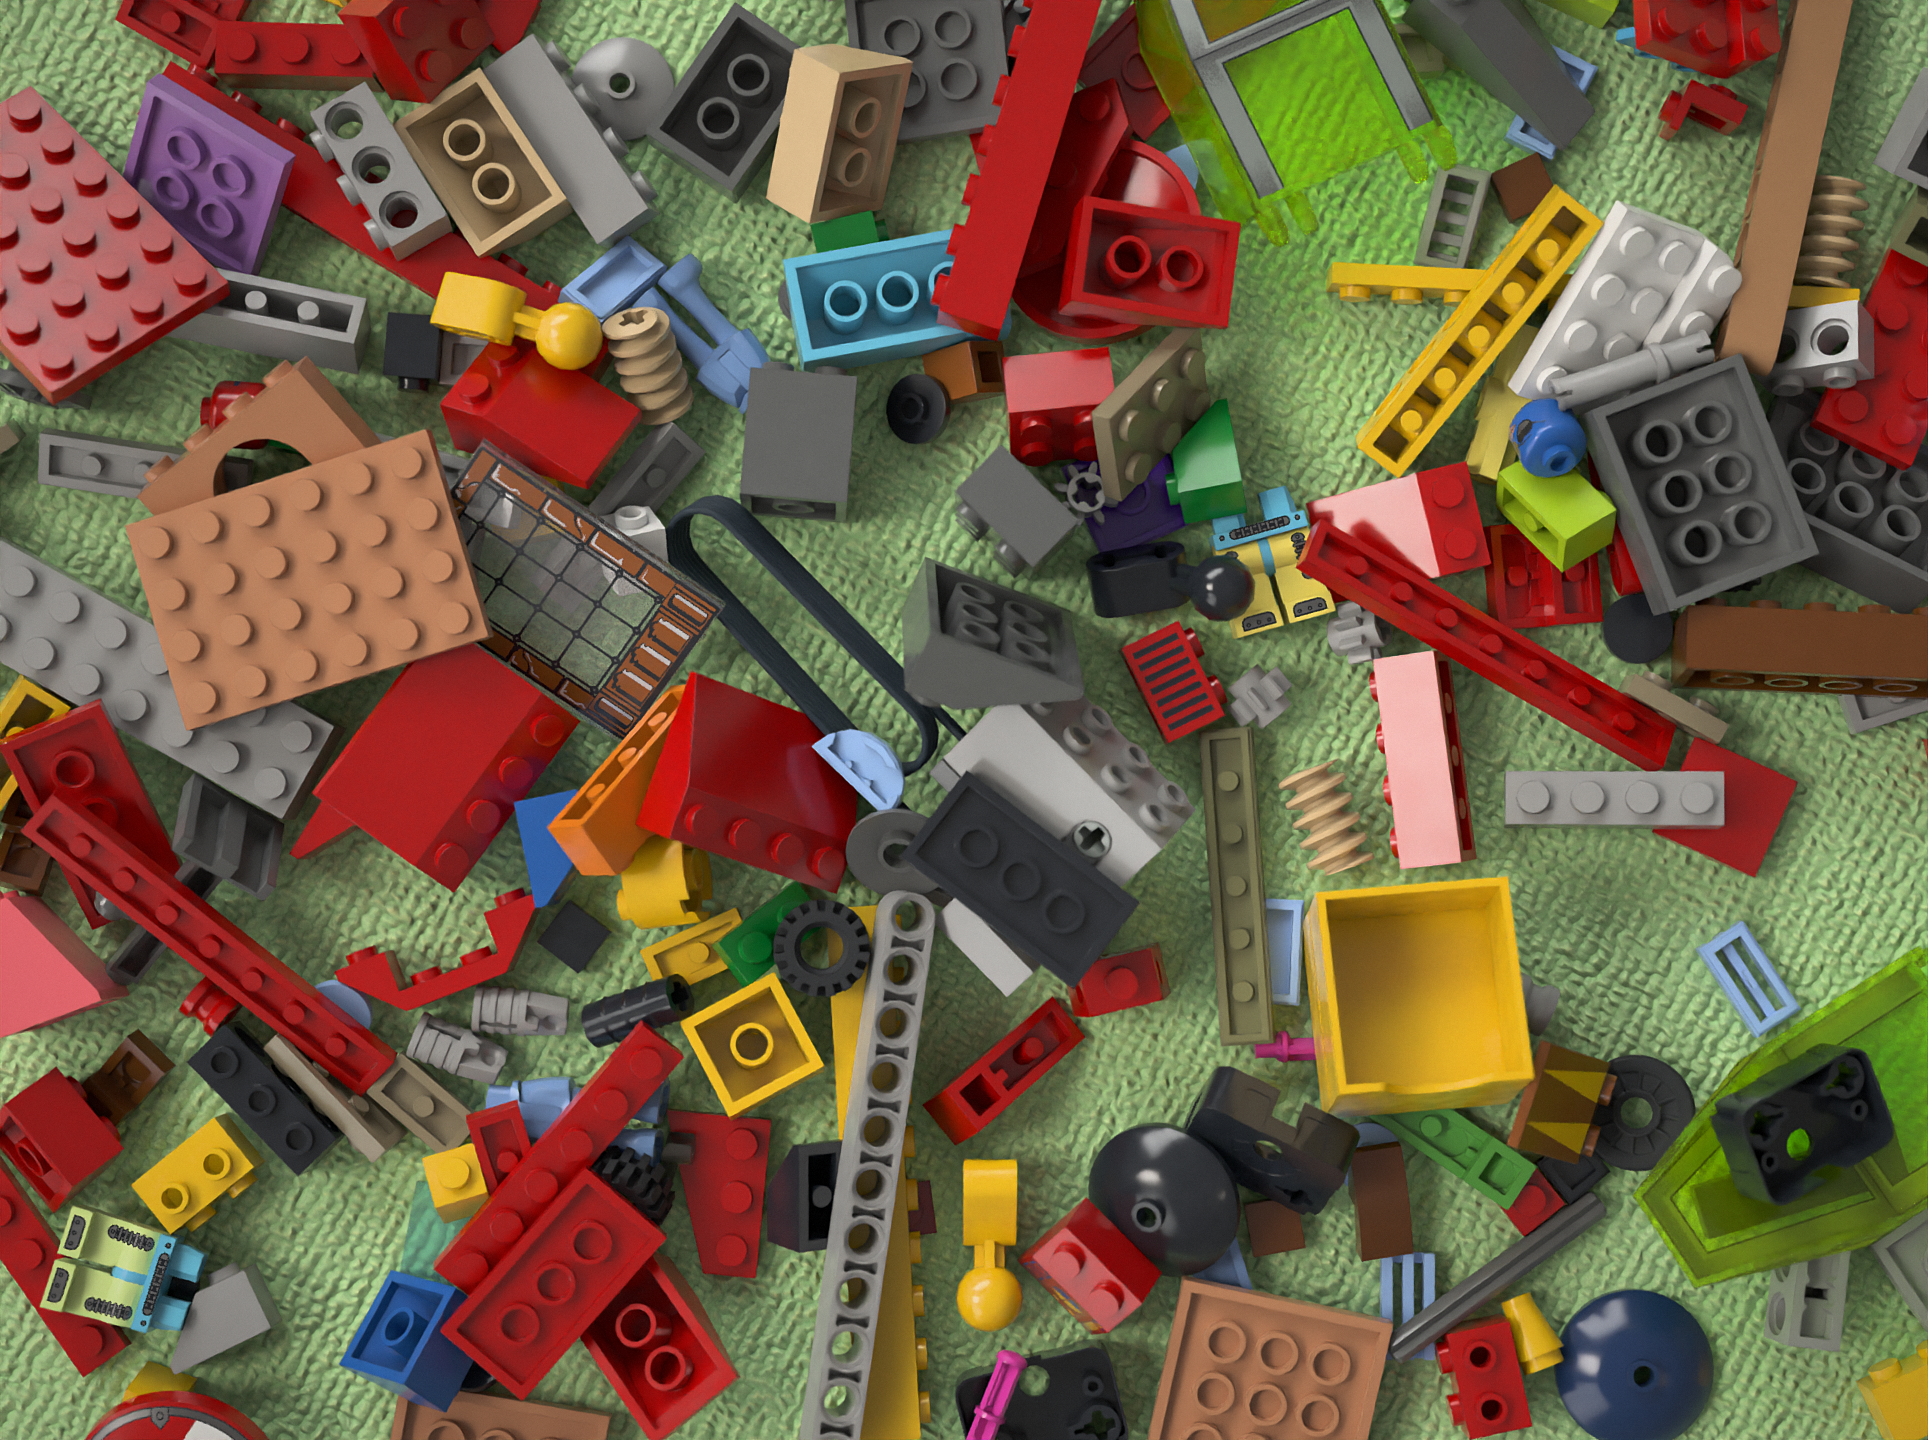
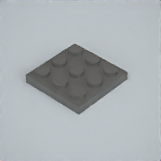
(955, 55)

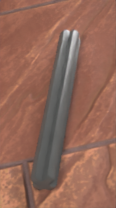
(1495, 1276)

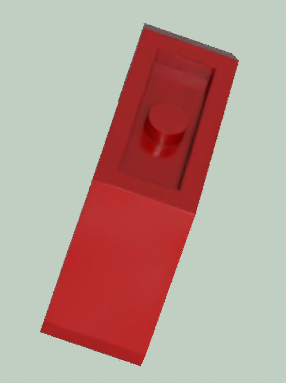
(383, 978)

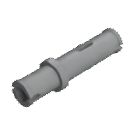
(1651, 364)

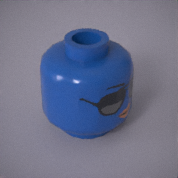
(1547, 437)

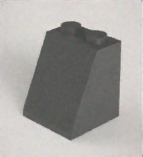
(798, 442)

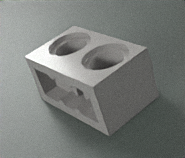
(1814, 335)
(1808, 1303)

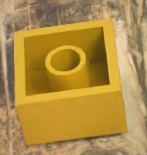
(752, 1046)

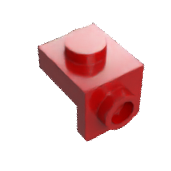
(1710, 106)

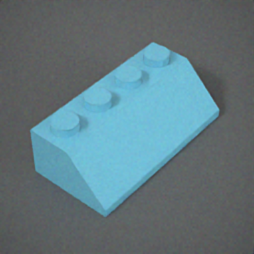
(872, 303)

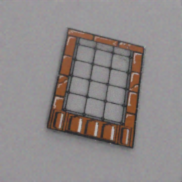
(574, 596)

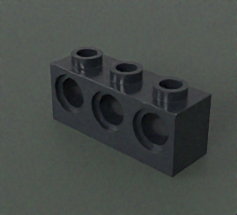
(265, 1098)

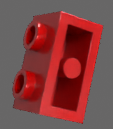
(1483, 1377)

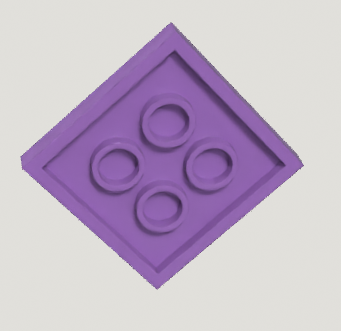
(207, 175)

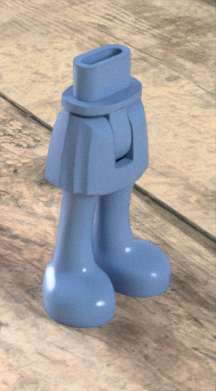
(722, 370)
(546, 1098)

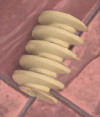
(1826, 232)
(649, 363)
(1326, 819)

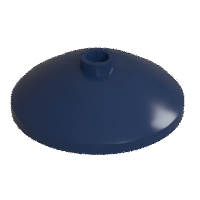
(1607, 1345)

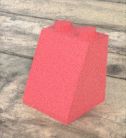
(45, 968)

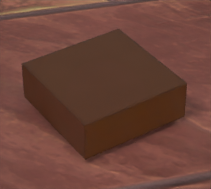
(1521, 186)
(1272, 1227)

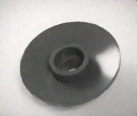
(875, 855)

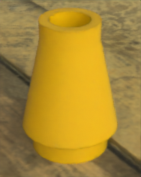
(1533, 1336)

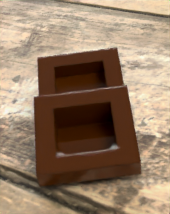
(22, 862)
(127, 1078)
(1380, 1201)

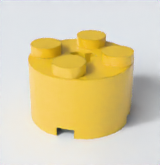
(665, 885)

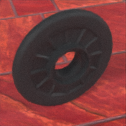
(1671, 1108)

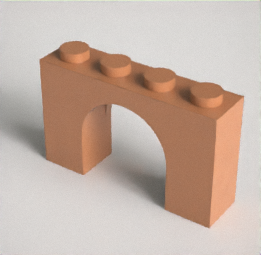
(294, 409)

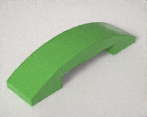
(1463, 1151)

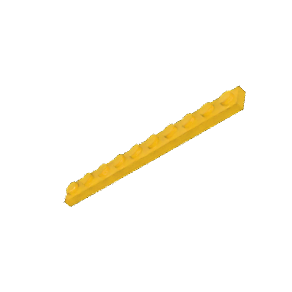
(1411, 283)

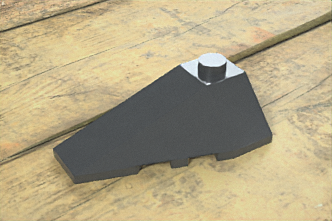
(1509, 57)

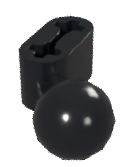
(1158, 579)

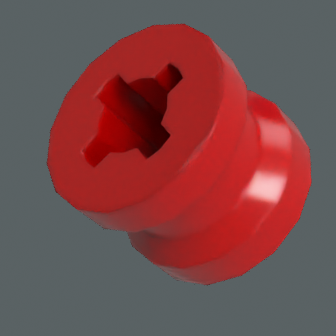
(210, 1006)

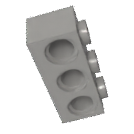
(378, 146)

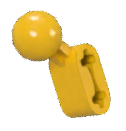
(495, 312)
(989, 1293)

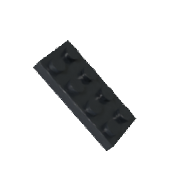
(1020, 879)

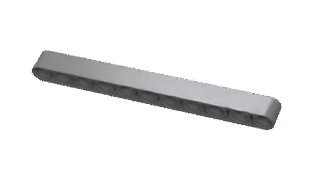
(858, 1156)

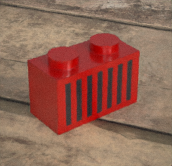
(1173, 681)

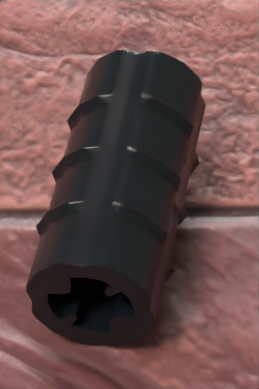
(654, 1002)

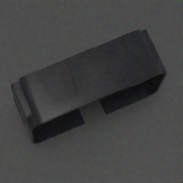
(1823, 1092)
(1314, 1156)
(1078, 1385)

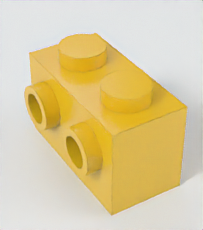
(198, 1174)

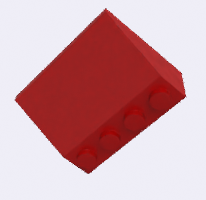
(446, 760)
(751, 786)

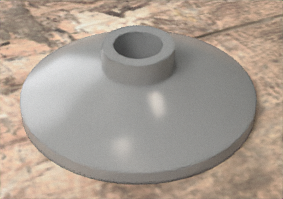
(649, 86)

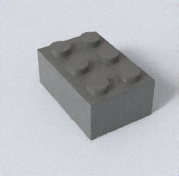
(727, 104)
(1013, 514)

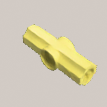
(1496, 408)

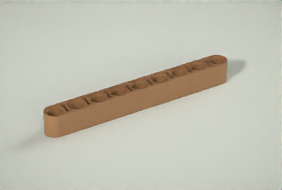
(1783, 181)

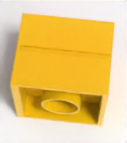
(1416, 997)

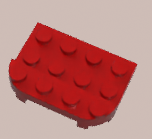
(1708, 34)

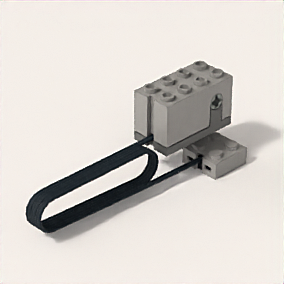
(1046, 759)

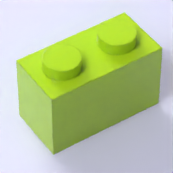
(1557, 513)

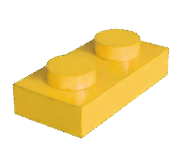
(691, 950)

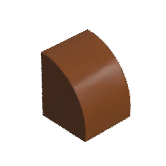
(968, 370)

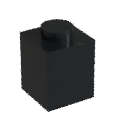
(412, 352)

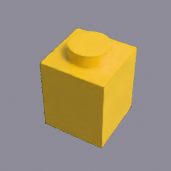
(456, 1182)

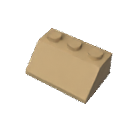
(837, 131)
(482, 166)

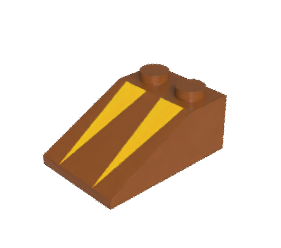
(1562, 1104)

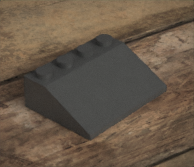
(1697, 485)
(1858, 508)
(985, 643)

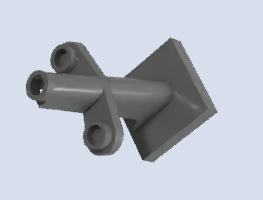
(221, 842)

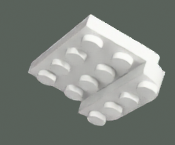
(1632, 288)

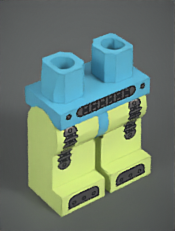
(140, 1278)

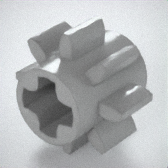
(1082, 509)
(1358, 633)
(1259, 696)

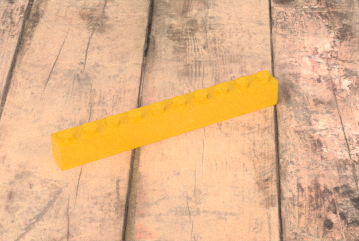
(893, 1398)

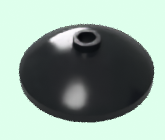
(1183, 1185)

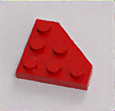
(1088, 144)

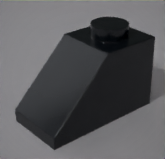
(803, 1196)

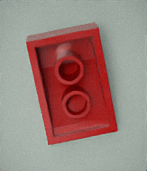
(1148, 265)
(538, 413)
(1418, 520)
(660, 1349)

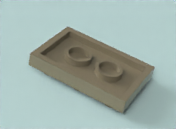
(1151, 411)

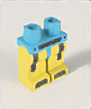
(1272, 551)

